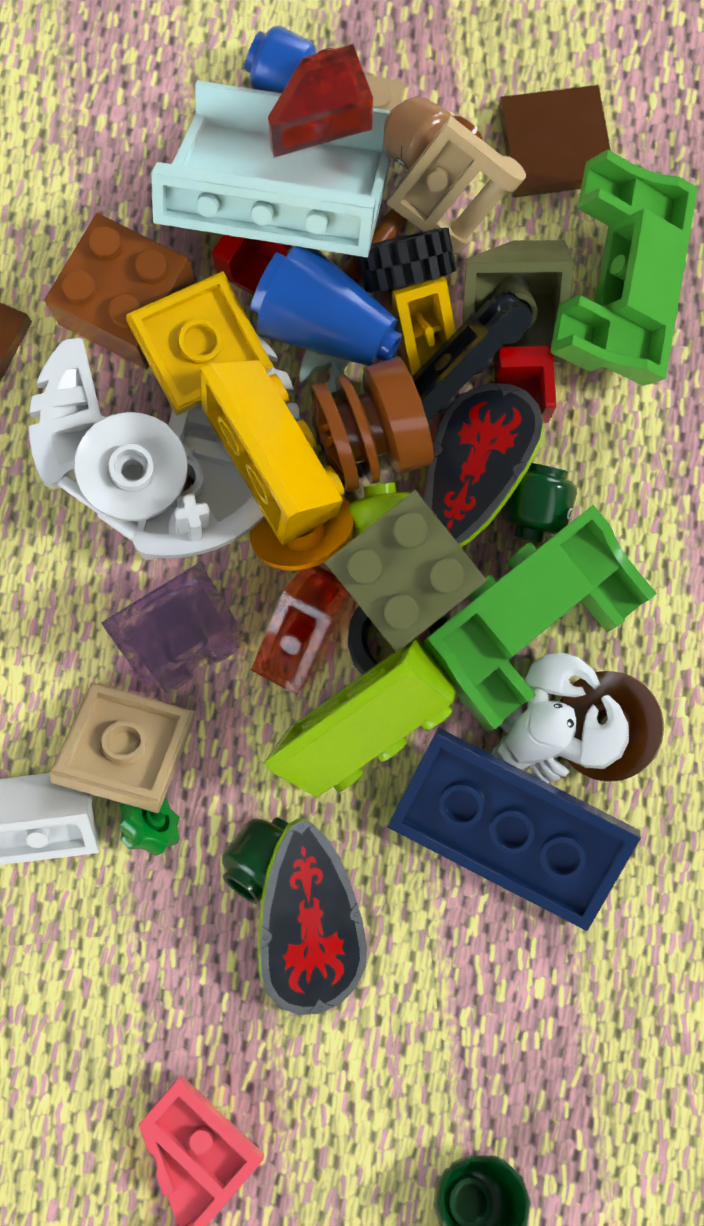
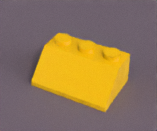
(270, 447)

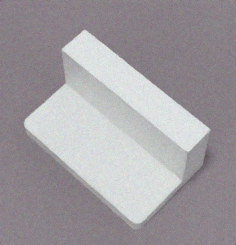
(44, 820)

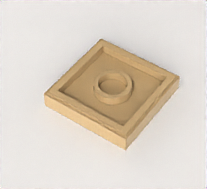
(123, 747)

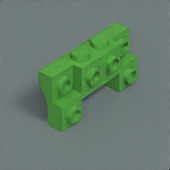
(639, 274)
(507, 614)

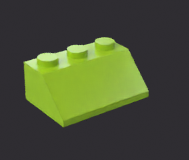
(364, 722)

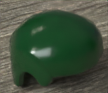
(481, 1193)

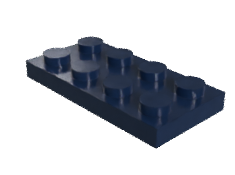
(514, 829)

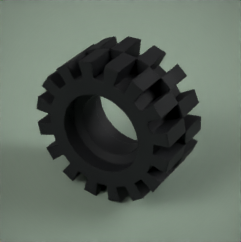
(408, 260)

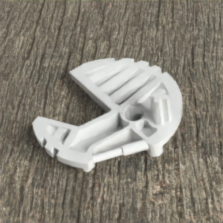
(202, 518)

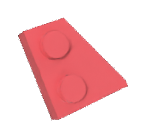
(196, 1153)

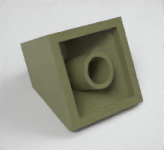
(532, 270)

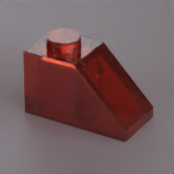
(321, 102)
(301, 628)

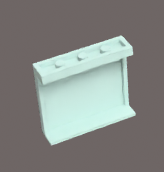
(235, 186)

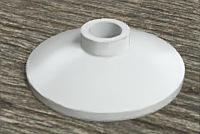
(127, 441)

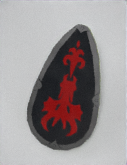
(481, 456)
(309, 925)

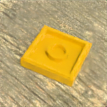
(191, 331)

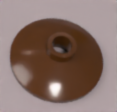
(641, 713)

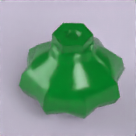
(149, 829)

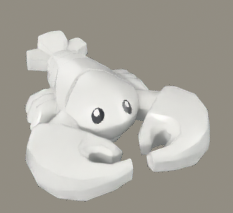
(550, 726)

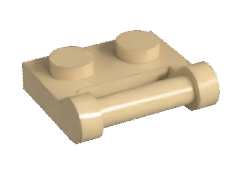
(444, 173)

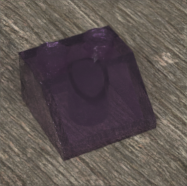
(175, 630)

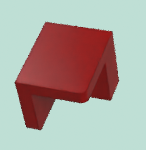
(245, 259)
(530, 370)

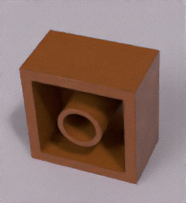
(113, 276)

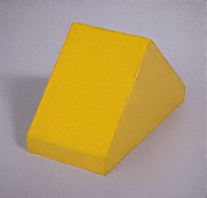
(423, 320)

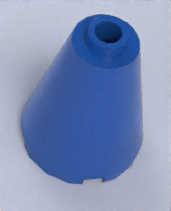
(321, 309)

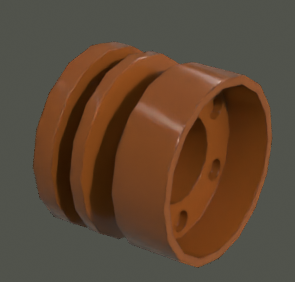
(372, 424)

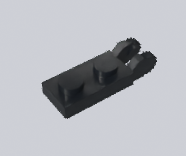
(470, 350)

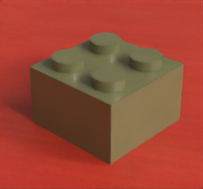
(405, 571)

